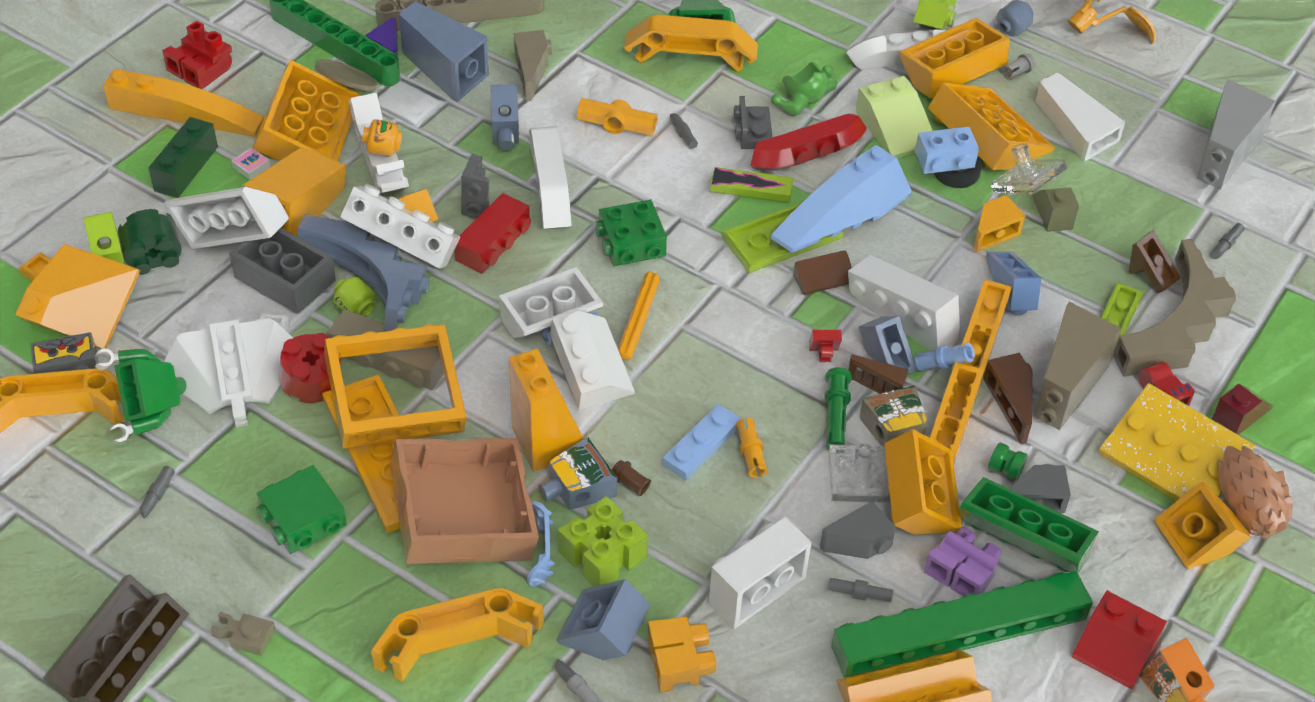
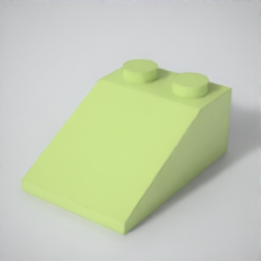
(893, 114)

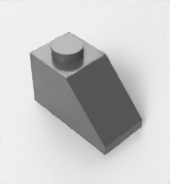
(1045, 485)
(859, 533)

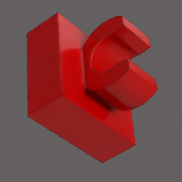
(825, 342)

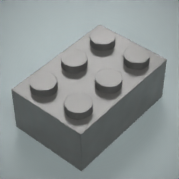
(284, 269)

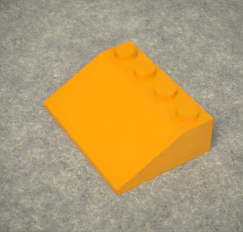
(305, 114)
(992, 123)

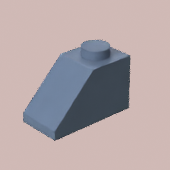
(887, 342)

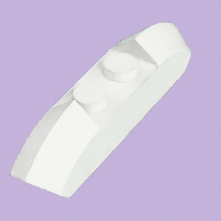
(884, 49)

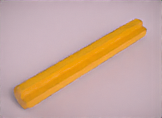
(638, 315)

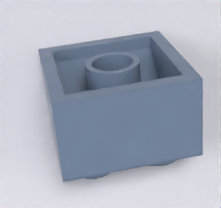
(605, 620)

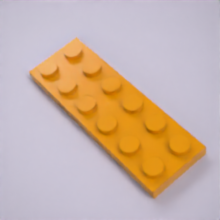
(367, 401)

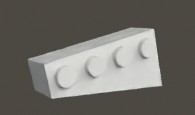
(925, 309)

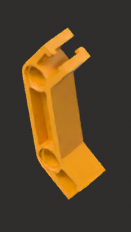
(692, 37)
(59, 394)
(455, 624)

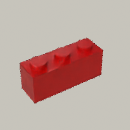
(492, 233)

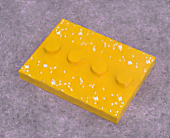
(1169, 444)

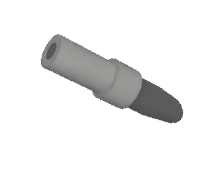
(575, 682)

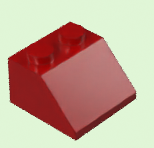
(1119, 639)

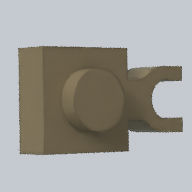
(248, 634)

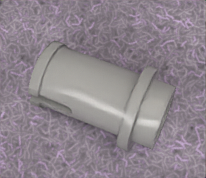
(1023, 64)

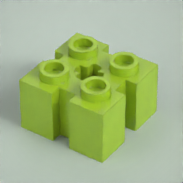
(602, 543)

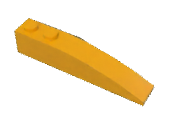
(177, 102)

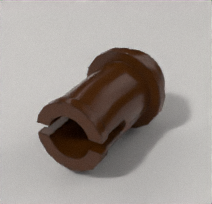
(631, 477)

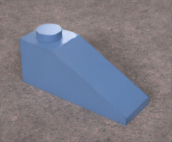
(1014, 272)

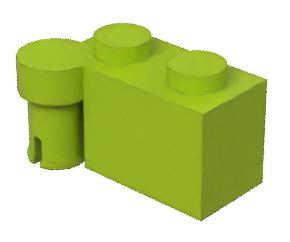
(936, 13)

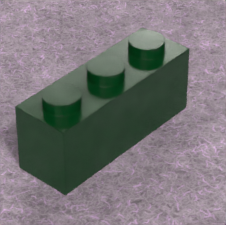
(183, 157)

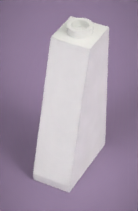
(1078, 117)

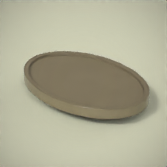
(346, 75)

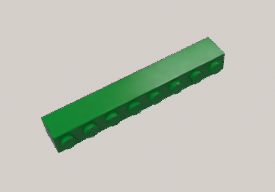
(961, 623)

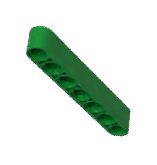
(337, 39)

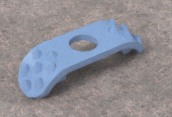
(542, 570)

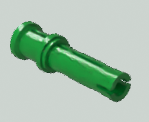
(837, 399)

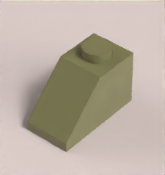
(1057, 208)

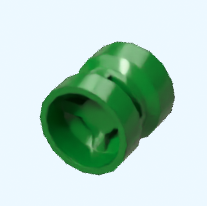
(1007, 461)

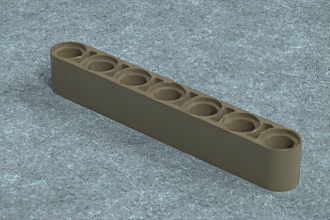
(462, 10)

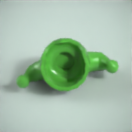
(806, 88)

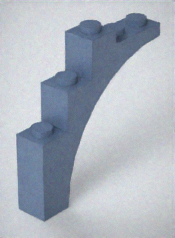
(373, 261)

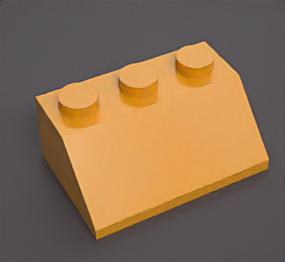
(922, 485)

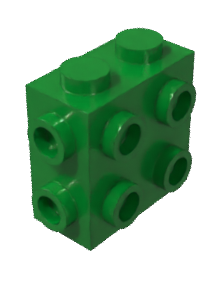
(631, 233)
(301, 509)

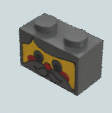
(64, 354)

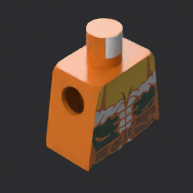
(1177, 675)

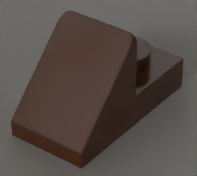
(1152, 258)

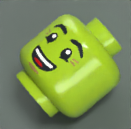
(354, 296)

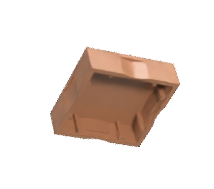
(463, 501)

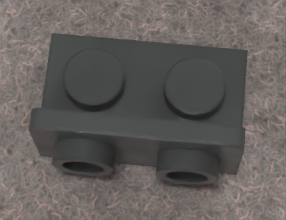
(753, 124)
(474, 188)

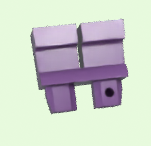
(963, 563)

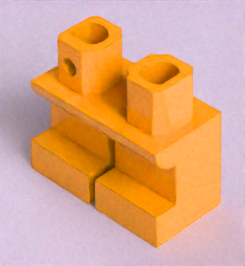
(674, 652)

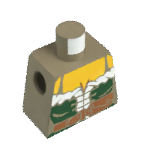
(893, 414)

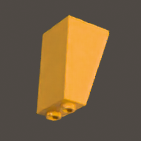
(303, 185)
(539, 411)

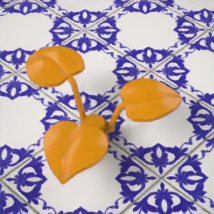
(1086, 16)

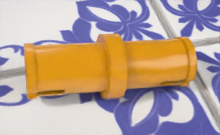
(751, 447)

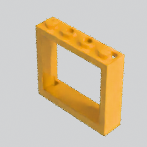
(401, 426)

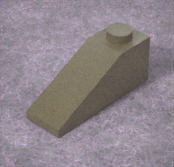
(532, 59)

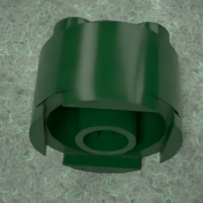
(149, 240)

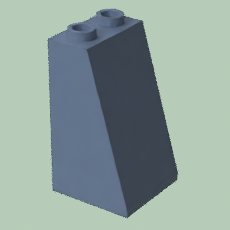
(444, 49)

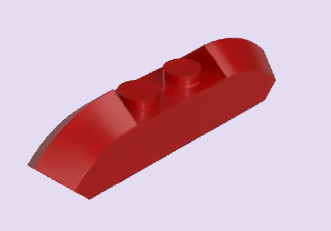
(807, 143)

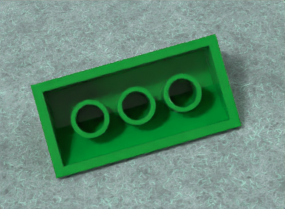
(1028, 525)

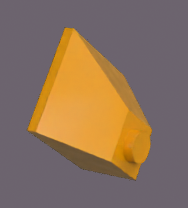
(1201, 527)

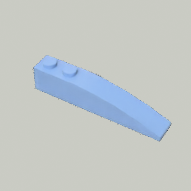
(854, 194)

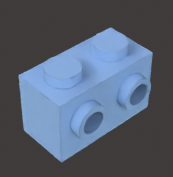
(946, 150)

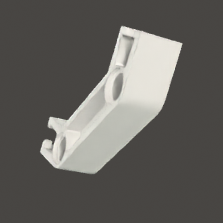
(385, 171)
(550, 177)

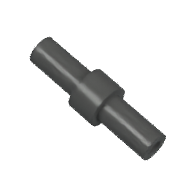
(860, 589)

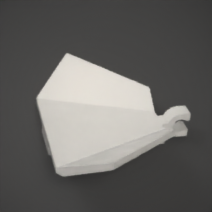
(230, 364)

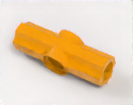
(617, 116)

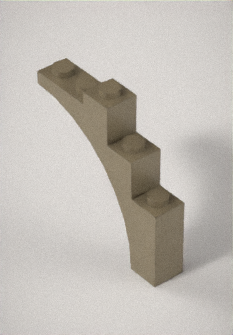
(1190, 322)

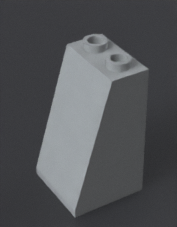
(1234, 132)

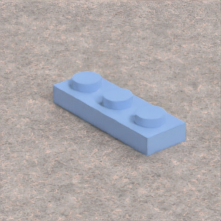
(701, 442)

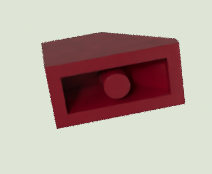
(1240, 409)

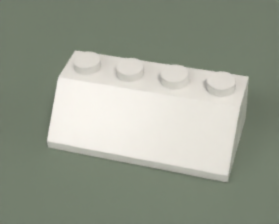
(227, 216)

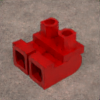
(199, 57)

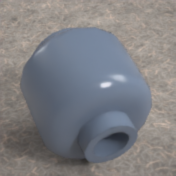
(1015, 18)

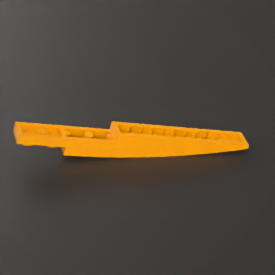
(967, 377)

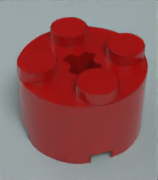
(304, 367)

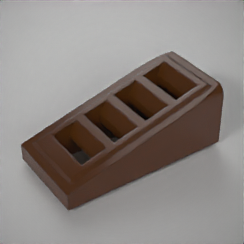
(877, 375)

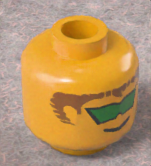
(382, 138)

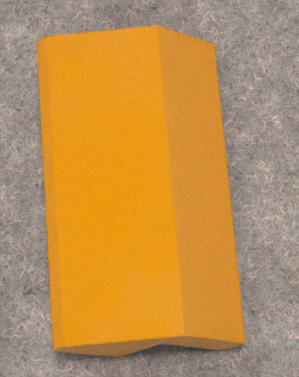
(930, 679)

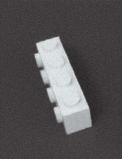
(400, 226)

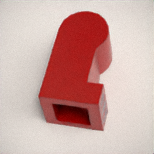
(1161, 377)

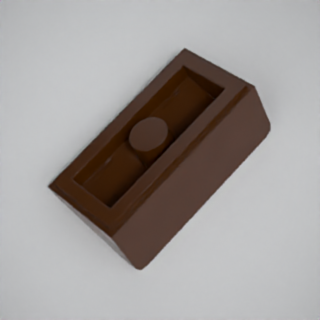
(822, 272)

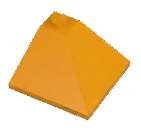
(79, 295)

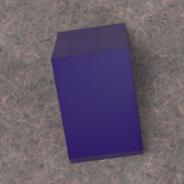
(386, 35)

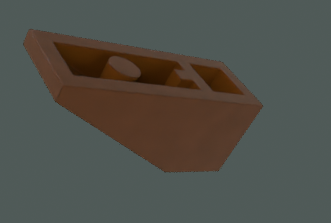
(1011, 386)

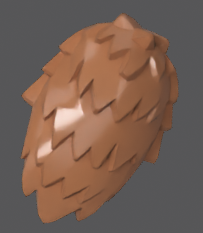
(1254, 492)

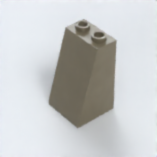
(1076, 364)

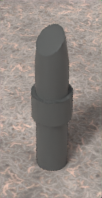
(683, 130)
(1227, 241)
(156, 491)

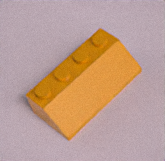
(955, 56)

